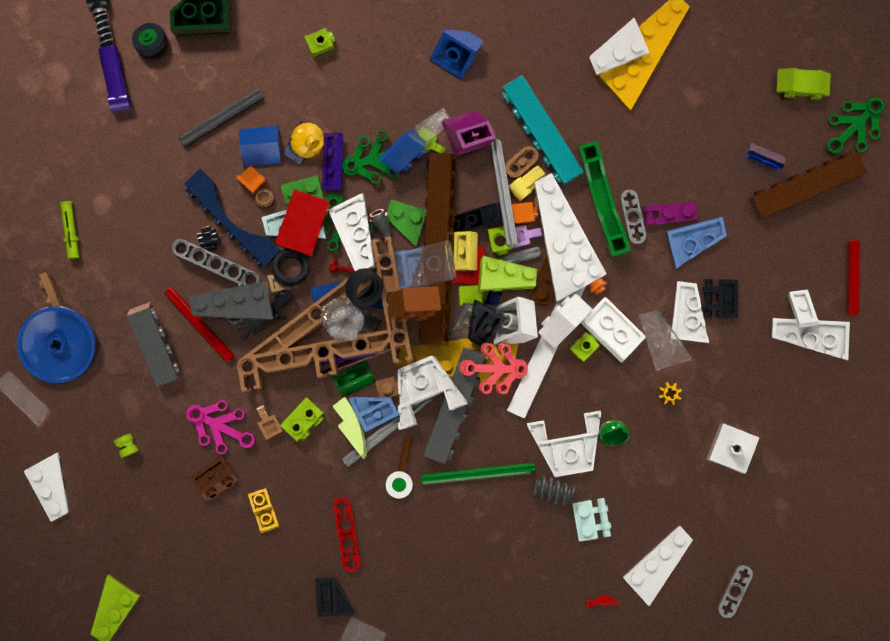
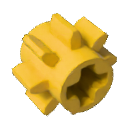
(674, 396)

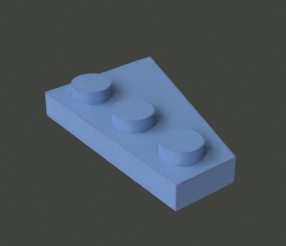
(694, 238)

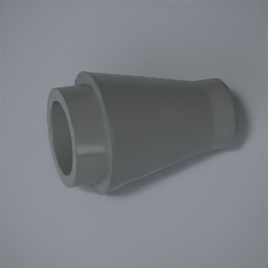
(381, 223)

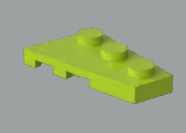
(505, 275)
(113, 608)

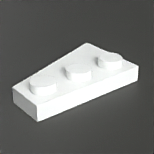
(619, 49)

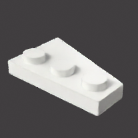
(687, 314)
(48, 485)

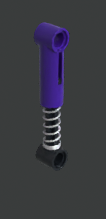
(109, 57)

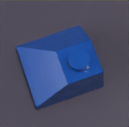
(456, 51)

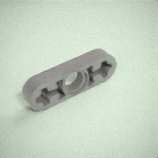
(630, 232)
(742, 591)

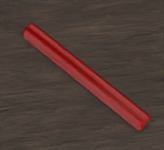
(199, 324)

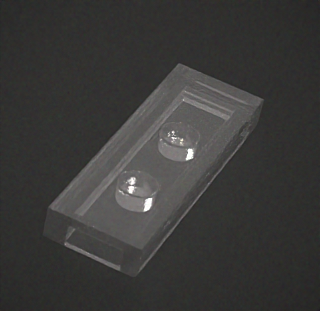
(23, 397)

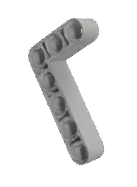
(207, 261)

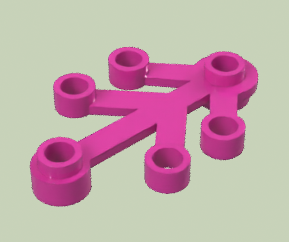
(217, 425)

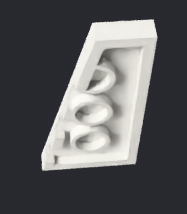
(353, 228)
(825, 337)
(655, 568)

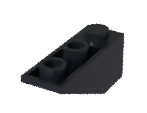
(478, 218)

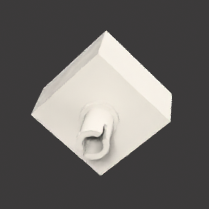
(732, 448)

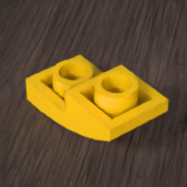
(263, 510)

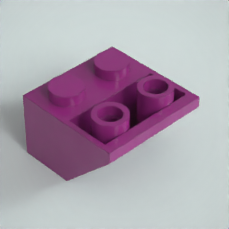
(468, 132)

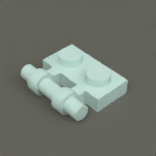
(585, 519)

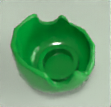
(614, 433)

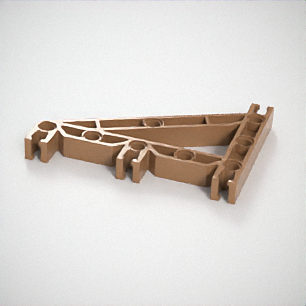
(270, 352)

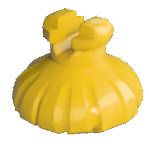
(307, 140)

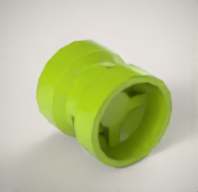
(126, 445)

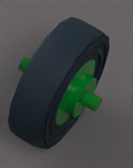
(149, 39)

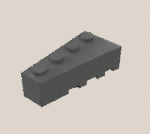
(239, 302)
(153, 344)

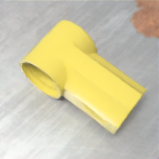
(523, 186)

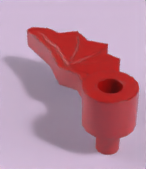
(333, 267)
(603, 600)

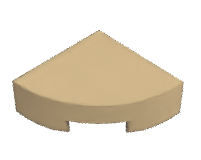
(276, 286)

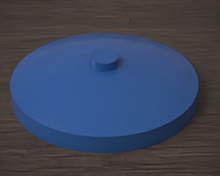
(56, 344)

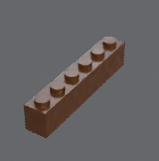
(809, 185)

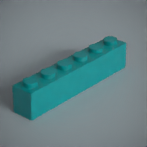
(542, 130)

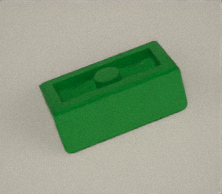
(354, 379)

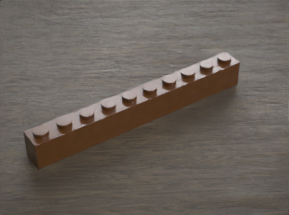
(439, 228)

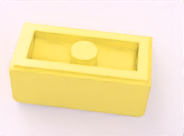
(465, 251)

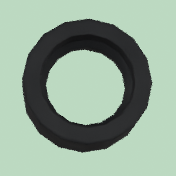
(287, 281)
(354, 282)

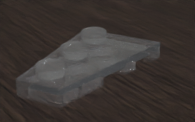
(662, 341)

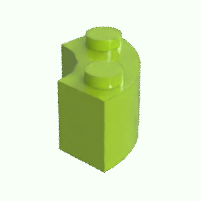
(803, 83)

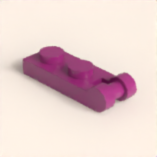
(670, 213)

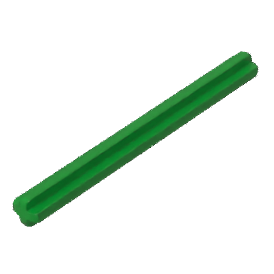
(479, 473)

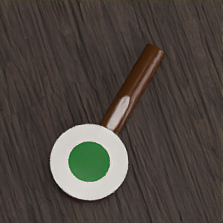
(399, 483)

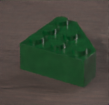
(200, 17)

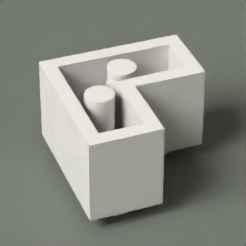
(564, 320)

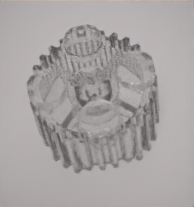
(342, 319)

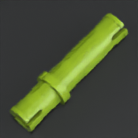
(69, 230)

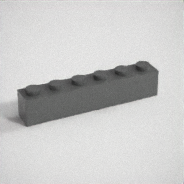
(448, 421)

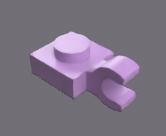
(523, 235)

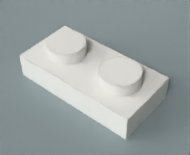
(803, 308)

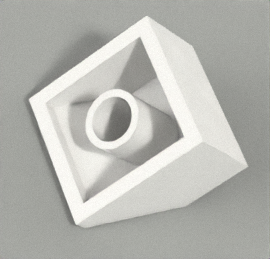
(519, 322)

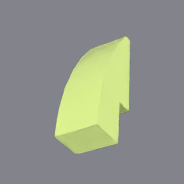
(351, 426)

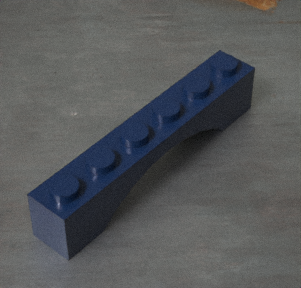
(205, 190)

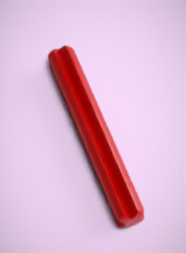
(854, 278)

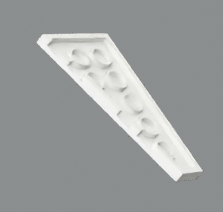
(567, 247)

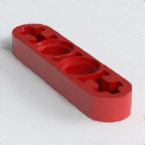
(344, 534)

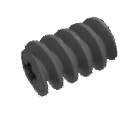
(553, 491)

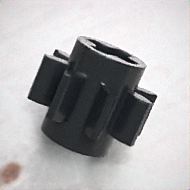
(208, 238)

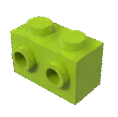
(302, 419)

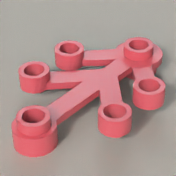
(497, 369)

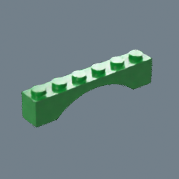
(602, 198)

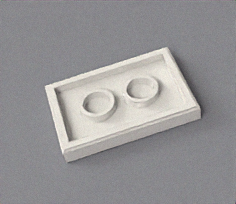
(613, 329)

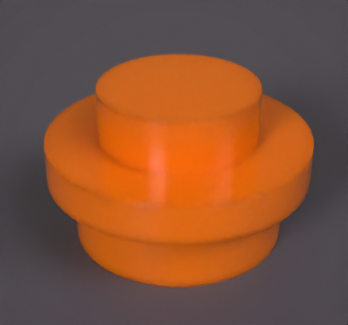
(597, 286)

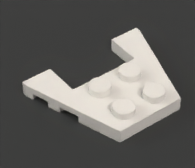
(423, 381)
(570, 453)

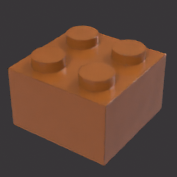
(414, 303)

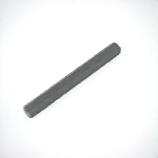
(220, 117)

